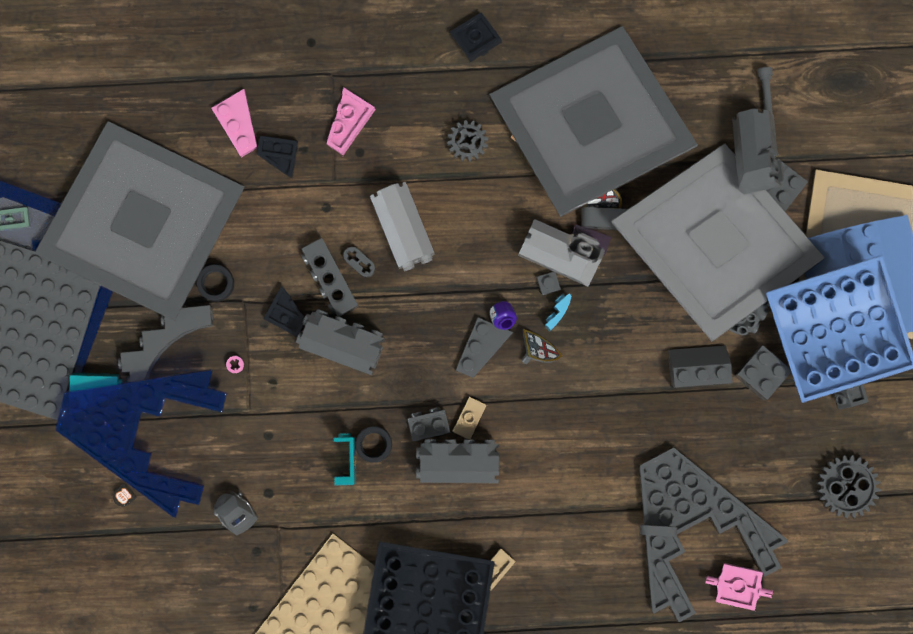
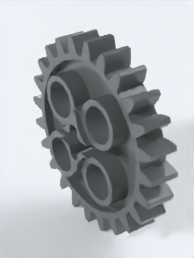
(862, 498)

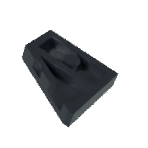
(279, 153)
(285, 313)

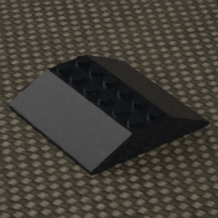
(427, 592)

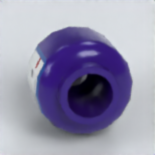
(503, 315)

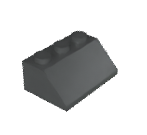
(699, 366)

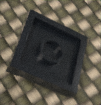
(475, 37)

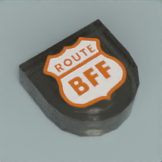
(123, 496)

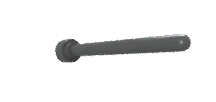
(765, 76)

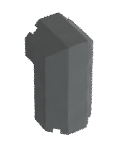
(756, 151)

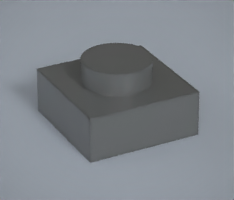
(548, 283)

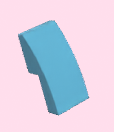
(561, 307)

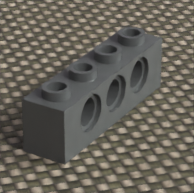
(319, 249)

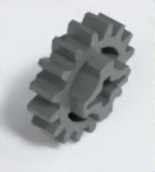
(460, 145)

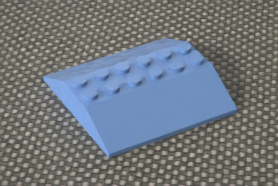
(865, 241)
(841, 329)

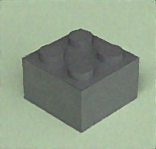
(762, 373)

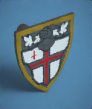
(609, 200)
(539, 349)

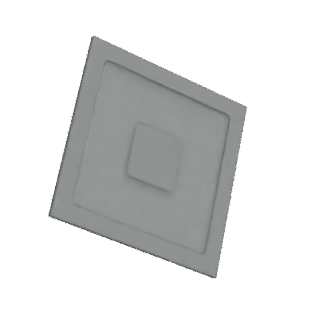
(716, 244)

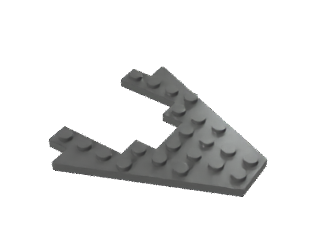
(680, 497)

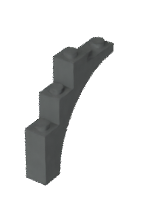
(155, 342)

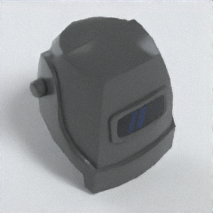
(235, 512)

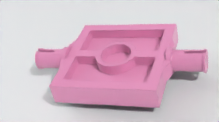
(739, 586)

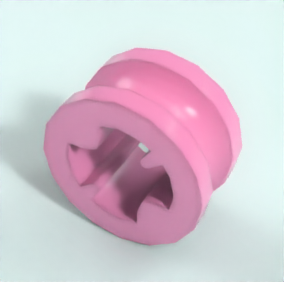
(229, 365)

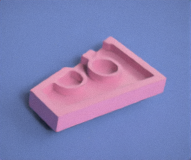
(349, 121)
(237, 123)

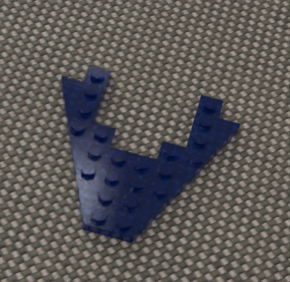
(107, 420)

